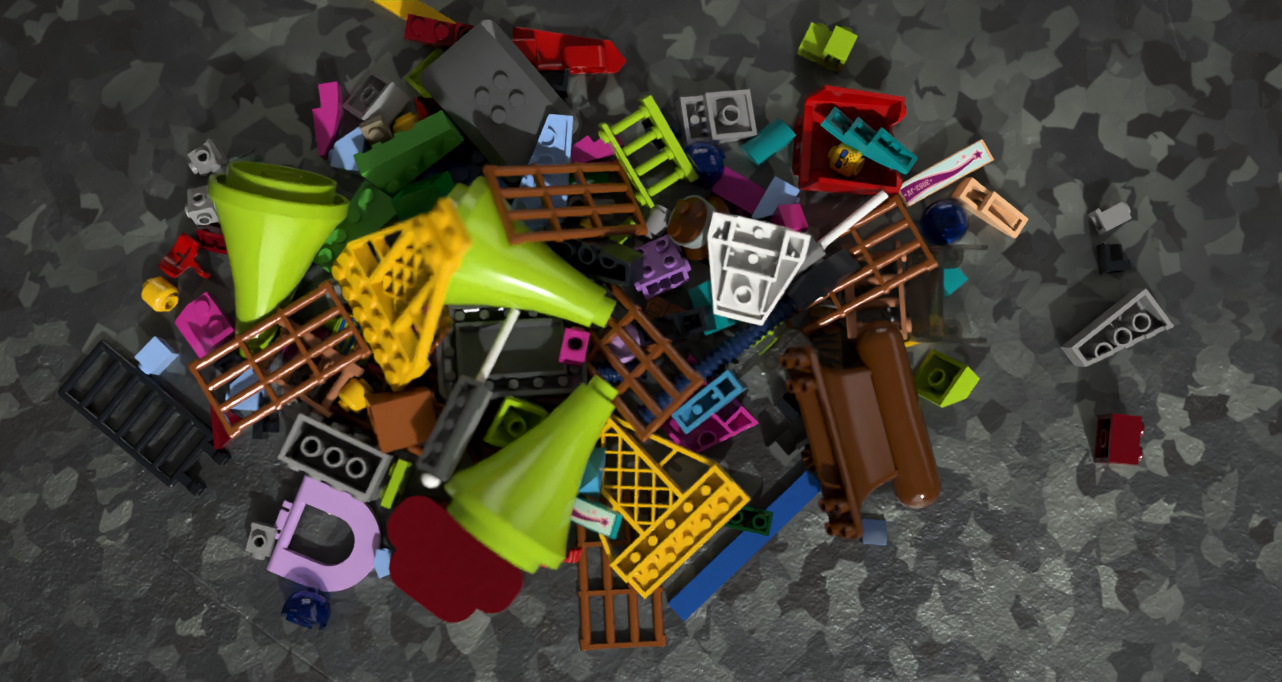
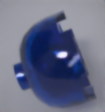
(706, 162)
(944, 222)
(307, 608)

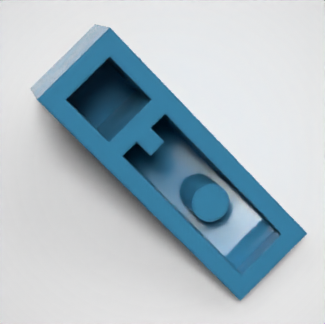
(709, 401)

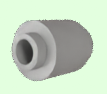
(657, 222)

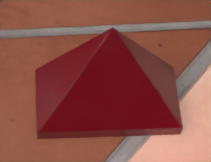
(211, 238)
(220, 435)

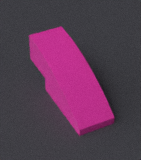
(328, 117)
(586, 151)

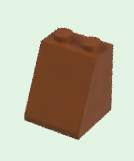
(401, 417)

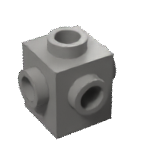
(200, 206)

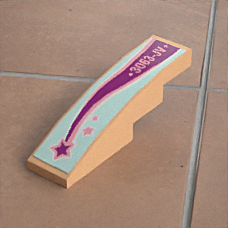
(945, 173)

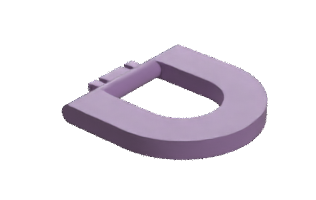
(311, 571)

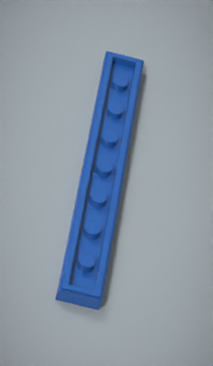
(743, 547)

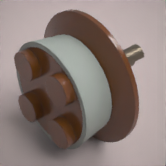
(691, 224)

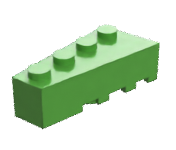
(409, 153)
(367, 214)

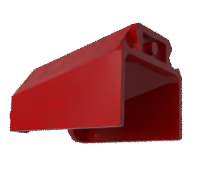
(814, 142)

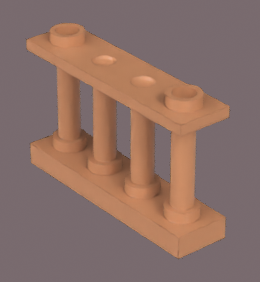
(852, 324)
(328, 357)

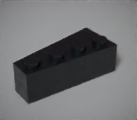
(598, 258)

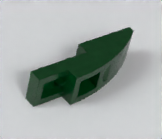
(750, 520)

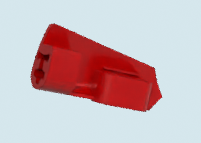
(559, 51)

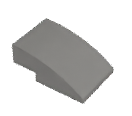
(716, 117)

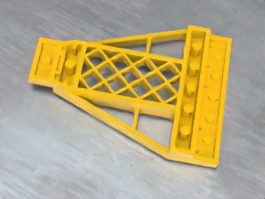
(379, 301)
(680, 528)

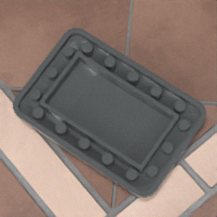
(494, 95)
(526, 363)

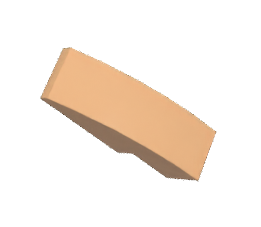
(989, 207)

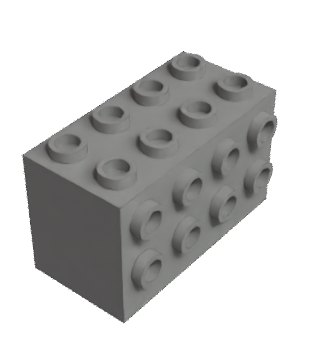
(337, 456)

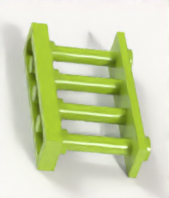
(659, 130)

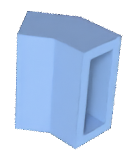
(382, 561)

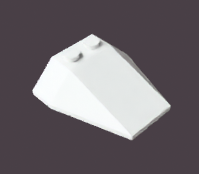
(751, 265)

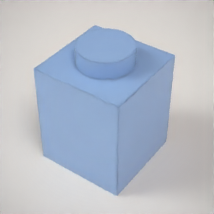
(156, 356)

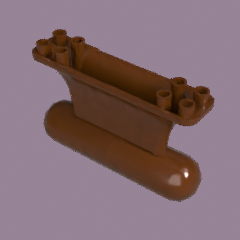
(864, 426)

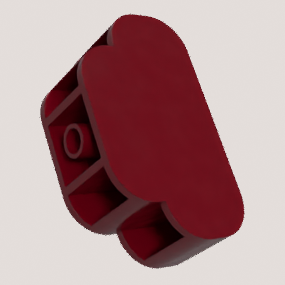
(446, 564)

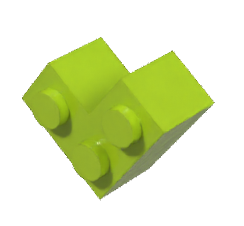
(827, 47)

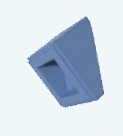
(874, 532)

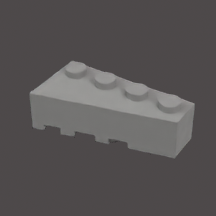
(1118, 328)

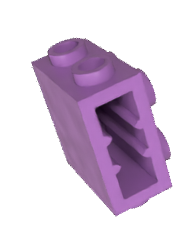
(662, 267)

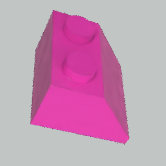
(205, 324)

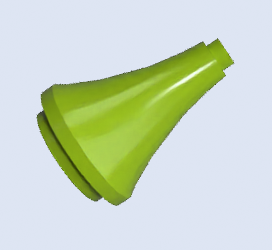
(272, 232)
(517, 275)
(527, 491)

